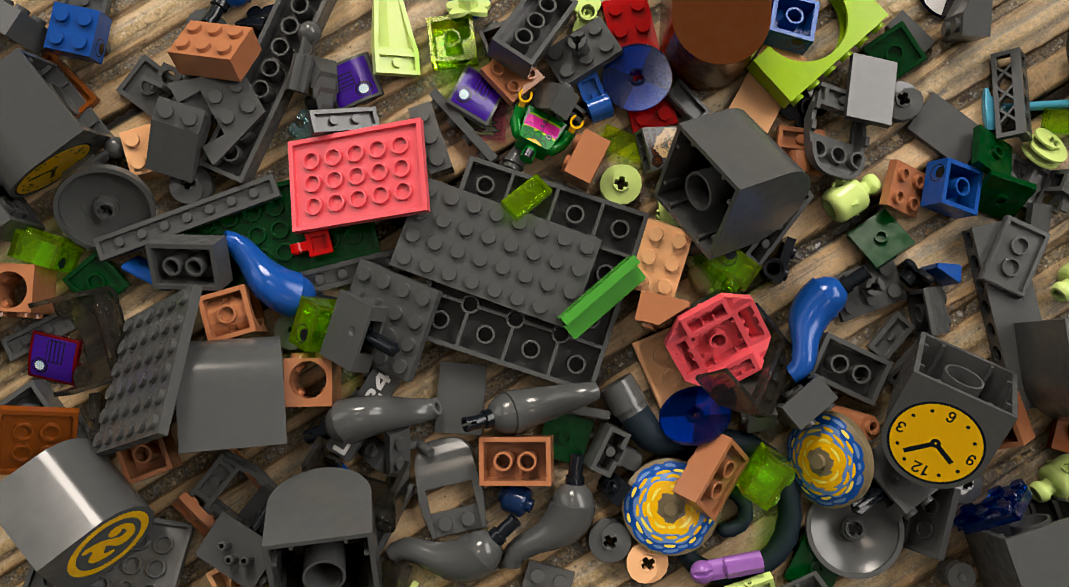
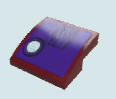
(53, 357)

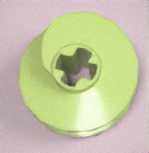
(1045, 149)
(630, 179)

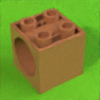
(40, 286)
(232, 314)
(293, 391)

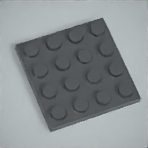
(409, 317)

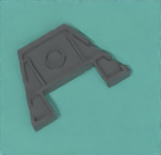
(231, 103)

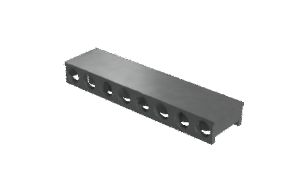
(1003, 307)

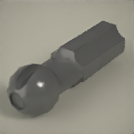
(302, 61)
(112, 150)

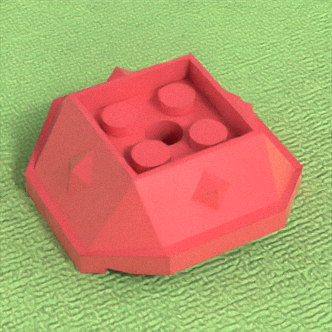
(739, 343)

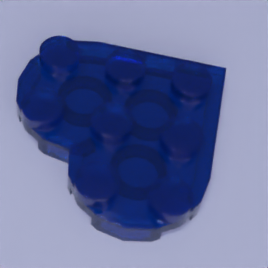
(999, 508)

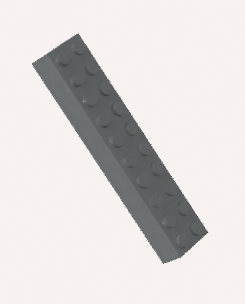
(269, 79)

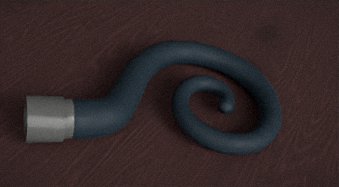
(629, 405)

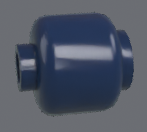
(516, 500)

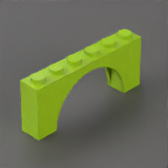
(788, 78)

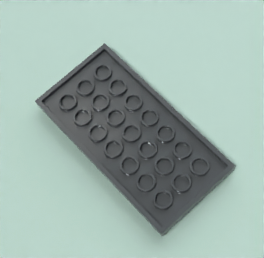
(488, 254)

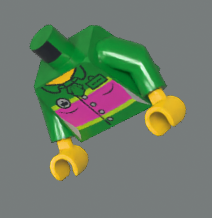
(538, 132)

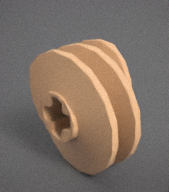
(644, 573)

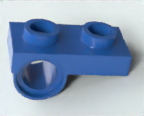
(595, 99)

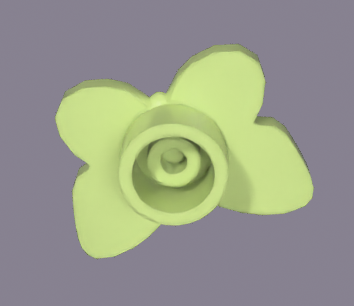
(460, 8)
(585, 12)

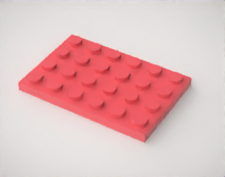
(358, 176)

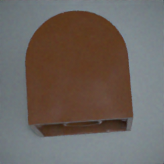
(712, 38)

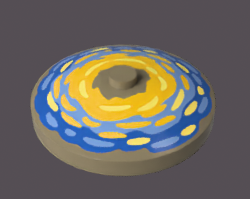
(831, 460)
(658, 515)

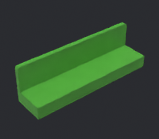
(601, 297)

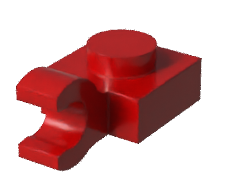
(316, 243)

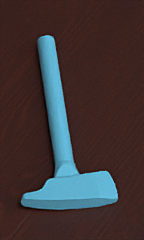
(988, 107)

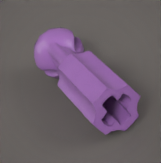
(727, 567)

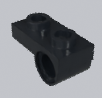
(784, 254)
(614, 488)

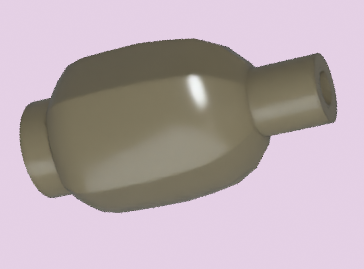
(699, 277)

